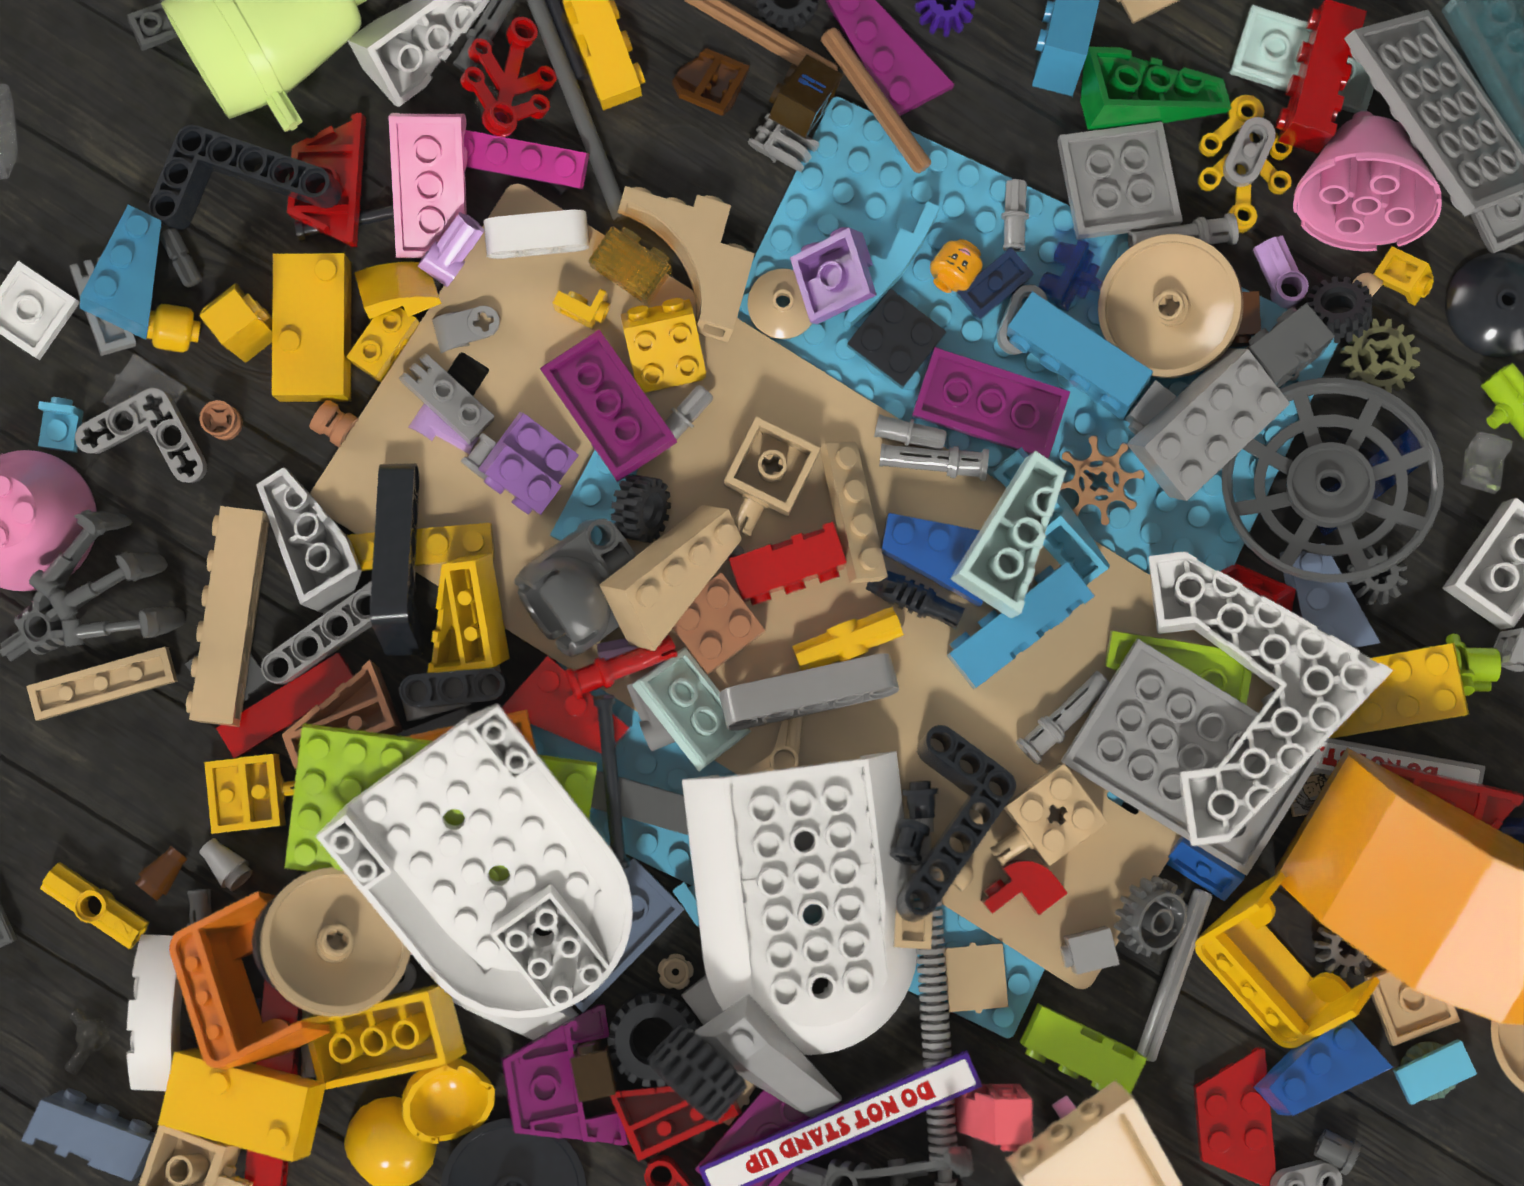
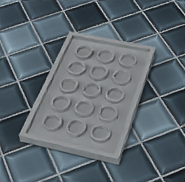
(1442, 109)
(1169, 722)

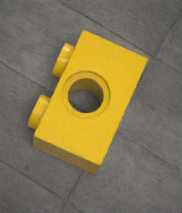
(383, 342)

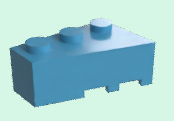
(1064, 44)

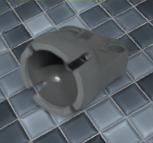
(564, 588)

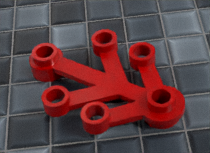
(507, 81)

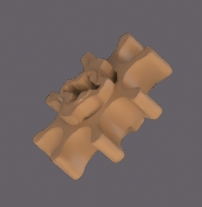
(1110, 465)

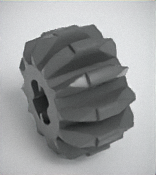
(1382, 587)
(1341, 961)

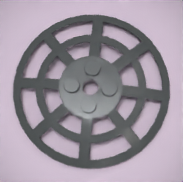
(1350, 469)

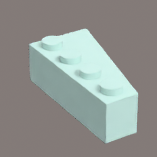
(1007, 546)

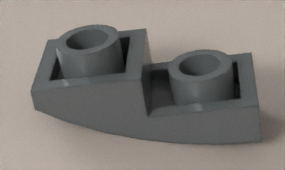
(151, 26)

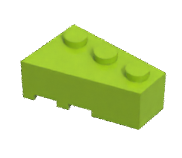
(1081, 1050)

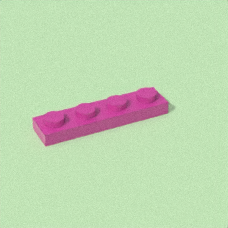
(526, 159)

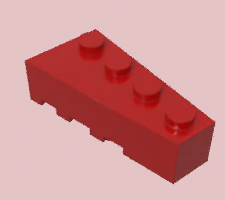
(1322, 74)

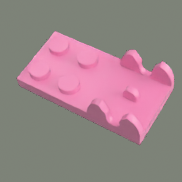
(426, 178)

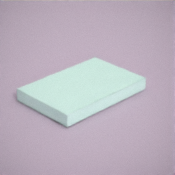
(688, 708)

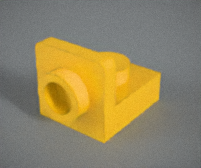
(1405, 275)
(576, 308)

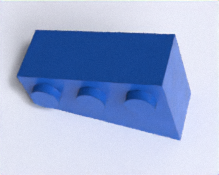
(929, 549)
(1321, 1070)

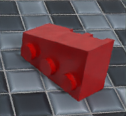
(788, 564)
(555, 709)
(660, 1118)

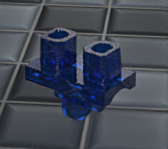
(1077, 276)

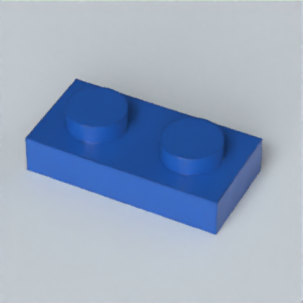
(1204, 869)

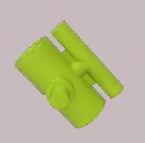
(1507, 393)
(1477, 665)

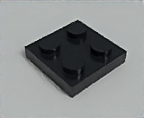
(896, 338)

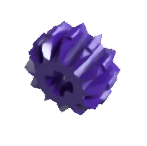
(933, 13)

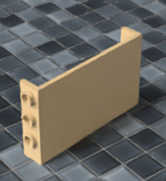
(1096, 1146)

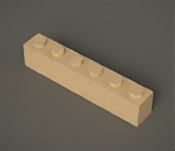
(228, 617)

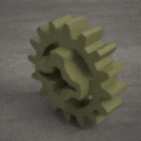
(1392, 363)

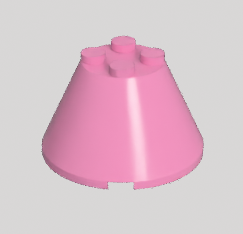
(1368, 188)
(37, 514)

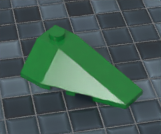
(1134, 91)

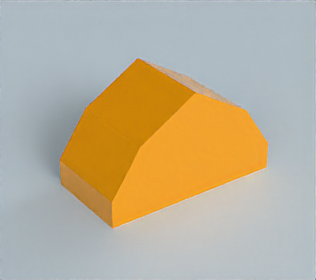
(1414, 887)

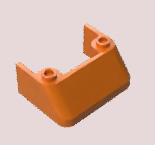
(219, 992)

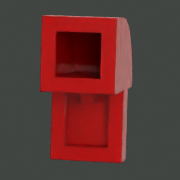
(1031, 880)

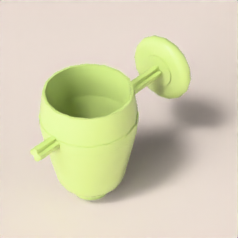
(261, 47)

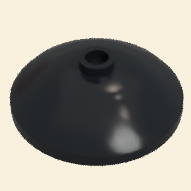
(1477, 309)

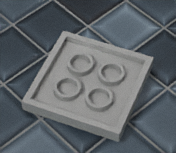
(1119, 180)

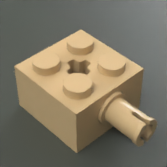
(763, 490)
(1030, 812)

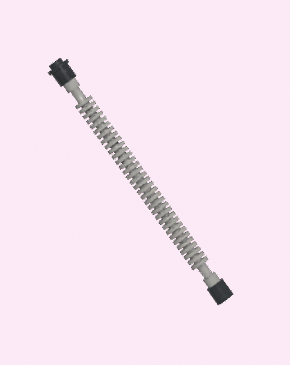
(921, 807)

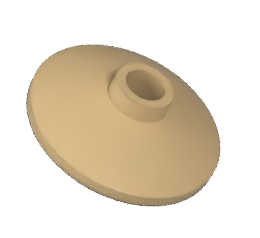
(767, 315)

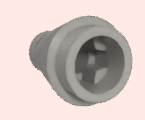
(226, 865)

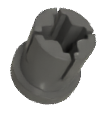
(1337, 1151)

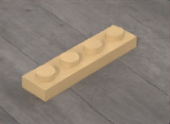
(853, 512)
(102, 683)

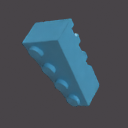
(1079, 355)
(1004, 637)

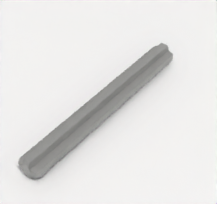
(1174, 976)

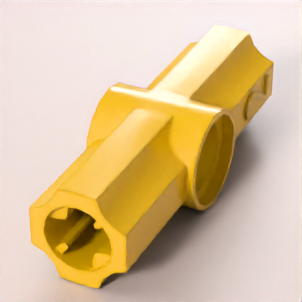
(848, 640)
(75, 894)

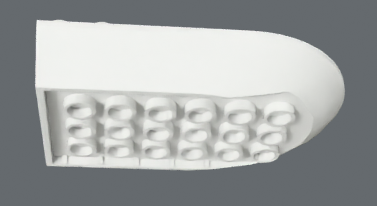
(436, 883)
(758, 884)

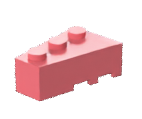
(996, 1115)

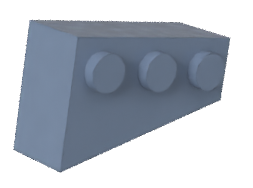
(1329, 604)
(92, 1133)

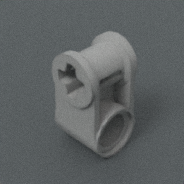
(459, 328)

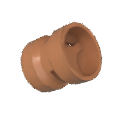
(215, 416)
(332, 422)

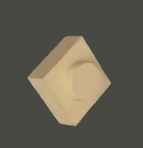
(913, 934)

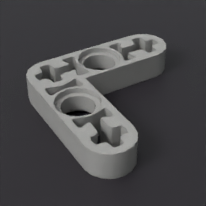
(142, 420)

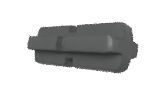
(182, 262)

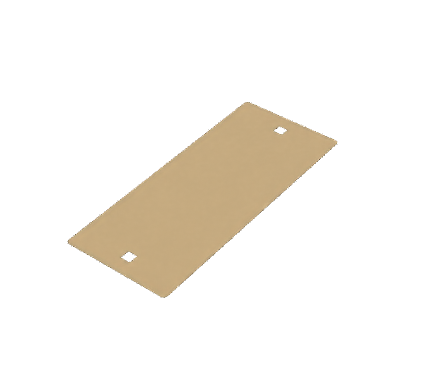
(768, 381)

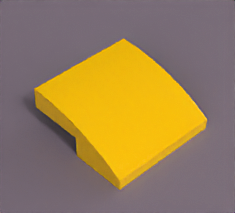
(394, 286)

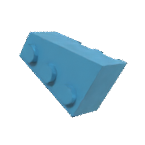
(125, 274)

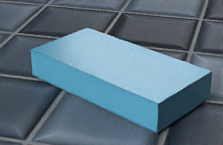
(1434, 1071)

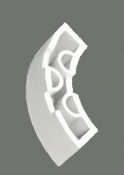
(153, 1015)

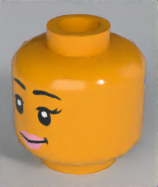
(956, 266)

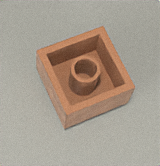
(717, 625)

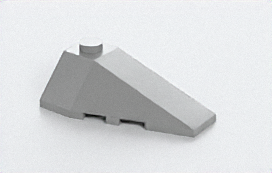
(768, 1057)

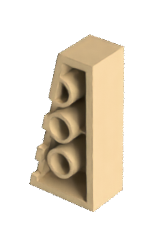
(669, 575)

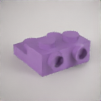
(834, 274)
(528, 464)

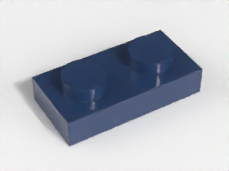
(995, 284)

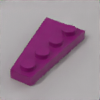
(889, 54)

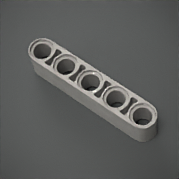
(321, 631)
(808, 691)

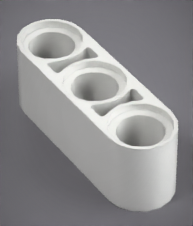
(536, 234)

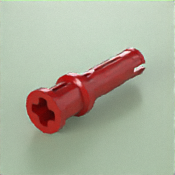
(604, 672)

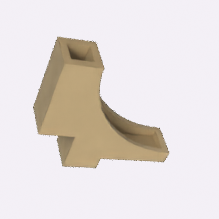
(695, 235)

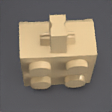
(190, 1161)

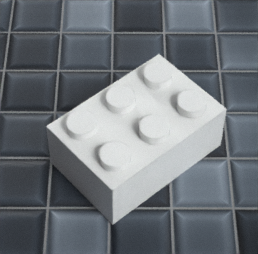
(1493, 569)

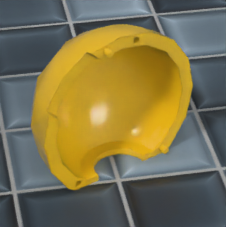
(446, 1101)
(383, 1146)

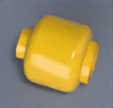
(172, 328)

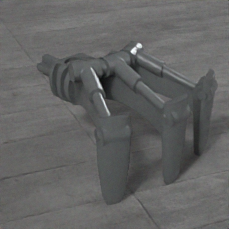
(60, 609)
(956, 1158)

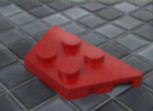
(341, 155)
(1479, 800)
(1236, 1120)

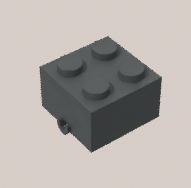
(1290, 344)

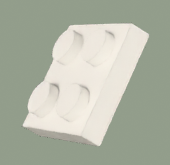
(32, 310)

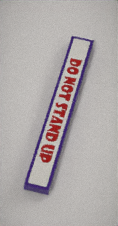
(843, 1124)

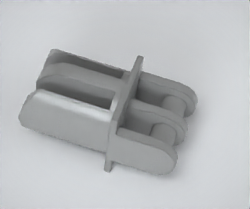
(783, 144)

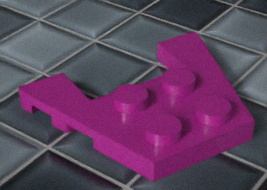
(544, 1088)

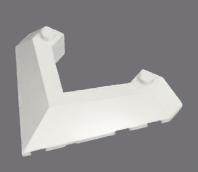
(1314, 677)

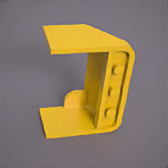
(1270, 979)

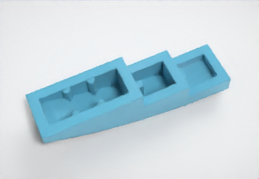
(887, 272)
(1065, 534)

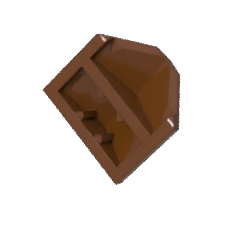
(711, 81)

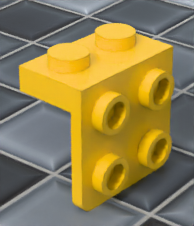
(663, 345)

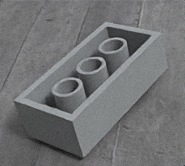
(1208, 423)

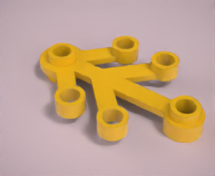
(1268, 172)

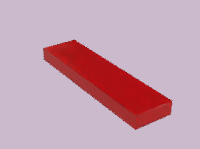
(285, 706)

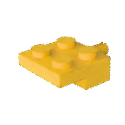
(246, 793)

